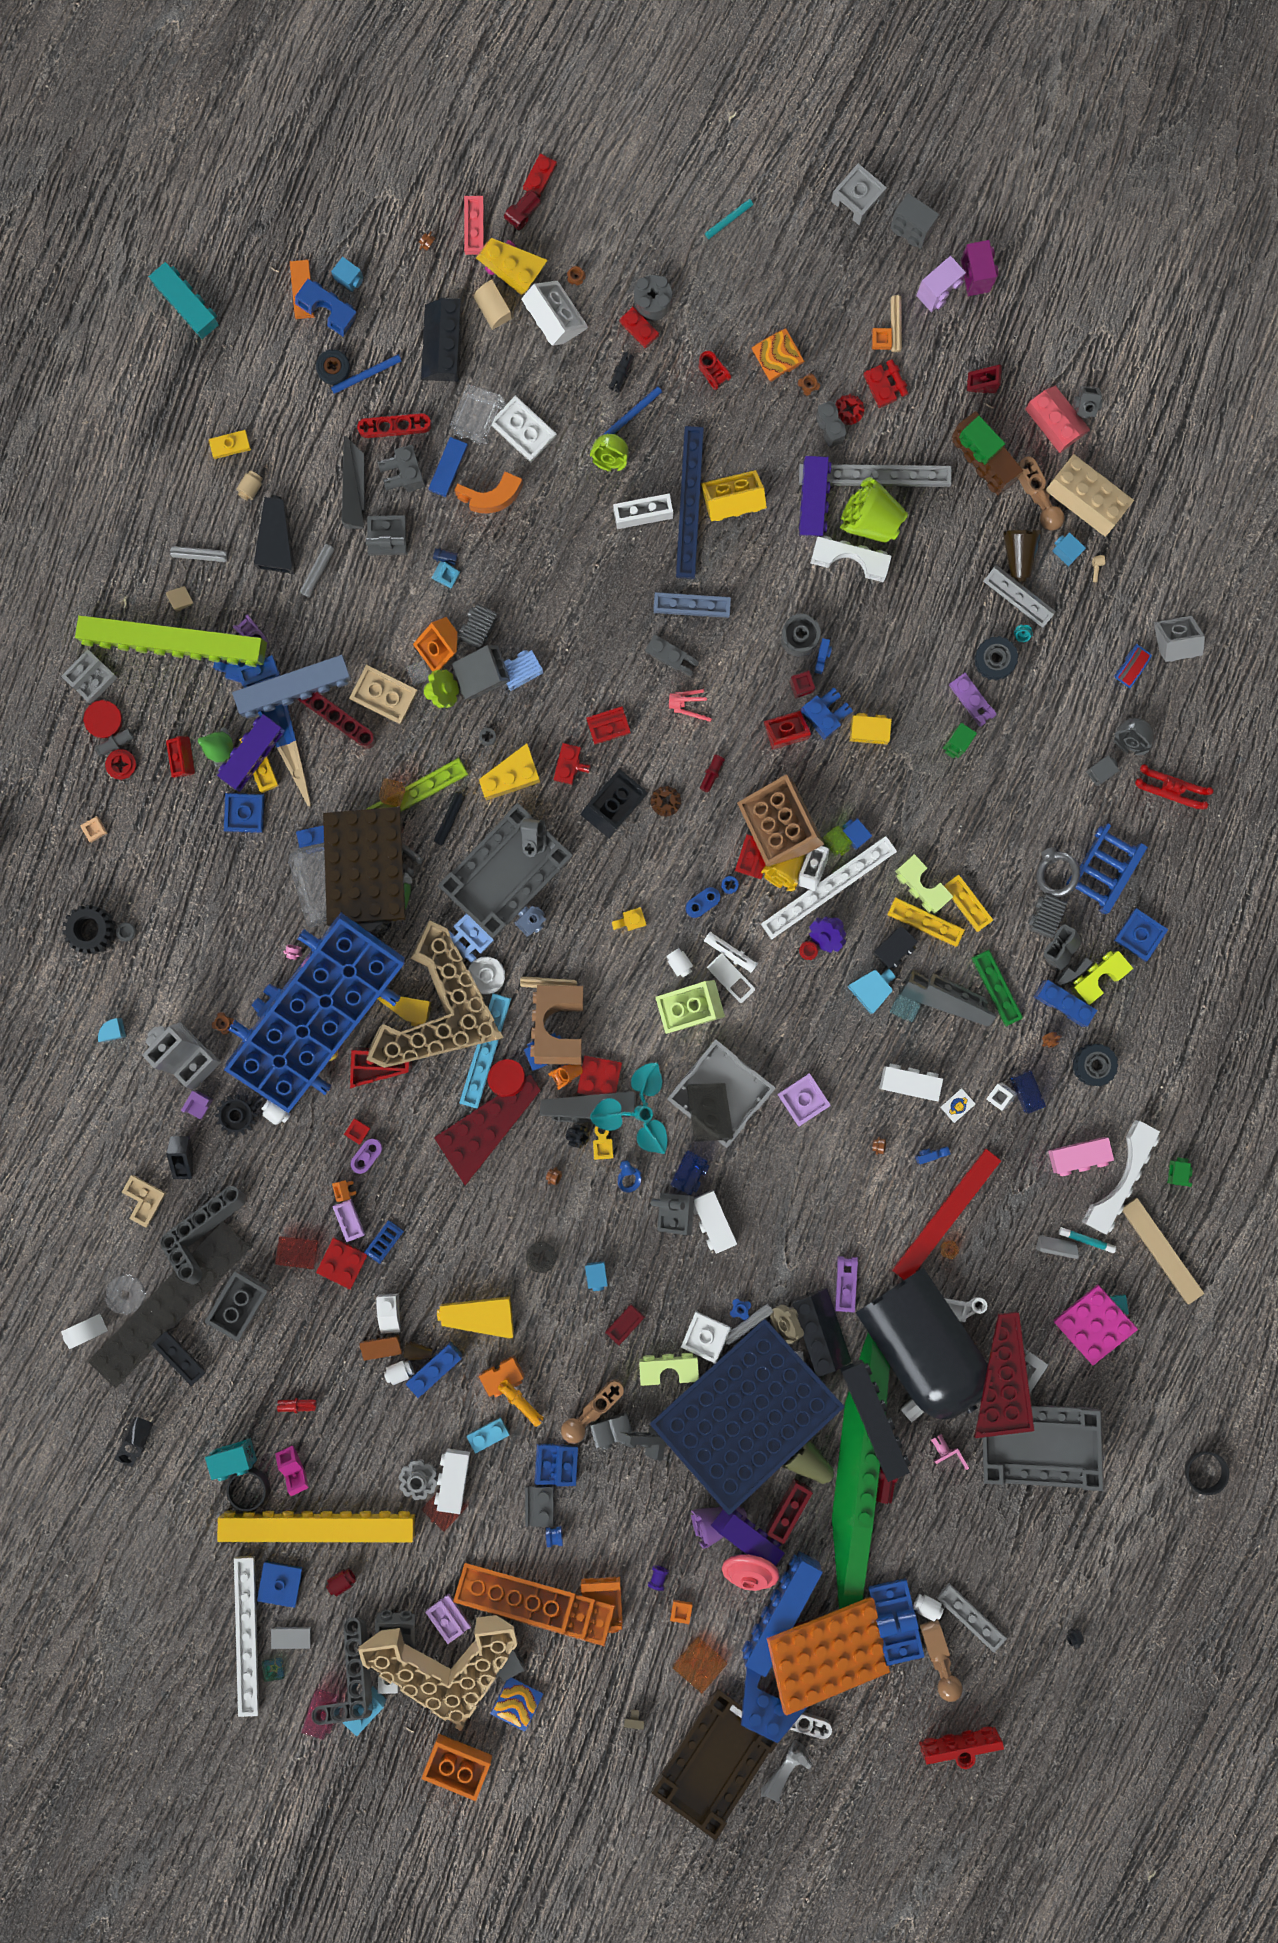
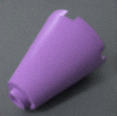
(702, 1522)

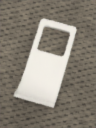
(728, 975)

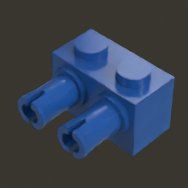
(821, 718)

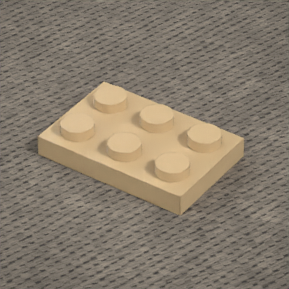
(383, 694)

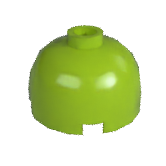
(610, 452)

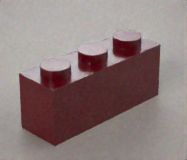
(789, 1511)

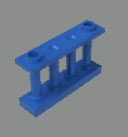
(1125, 869)

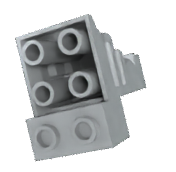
(180, 1053)

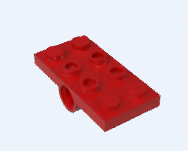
(961, 1746)

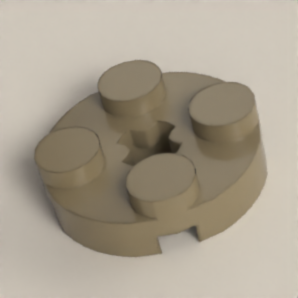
(786, 1323)

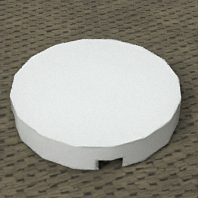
(487, 974)

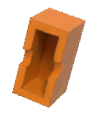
(508, 1370)

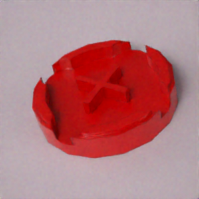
(102, 719)
(506, 1078)

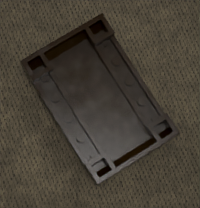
(712, 1765)

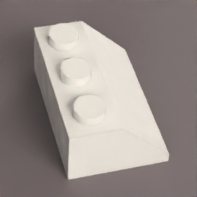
(554, 312)

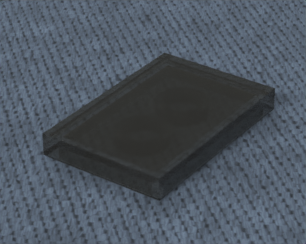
(709, 1112)

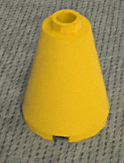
(785, 873)

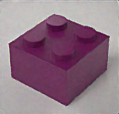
(979, 267)

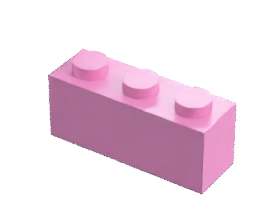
(1081, 1156)

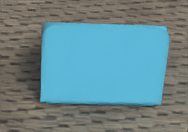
(445, 574)

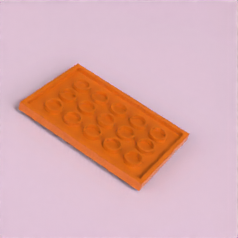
(827, 1656)

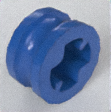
(728, 879)

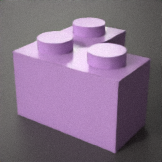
(938, 284)

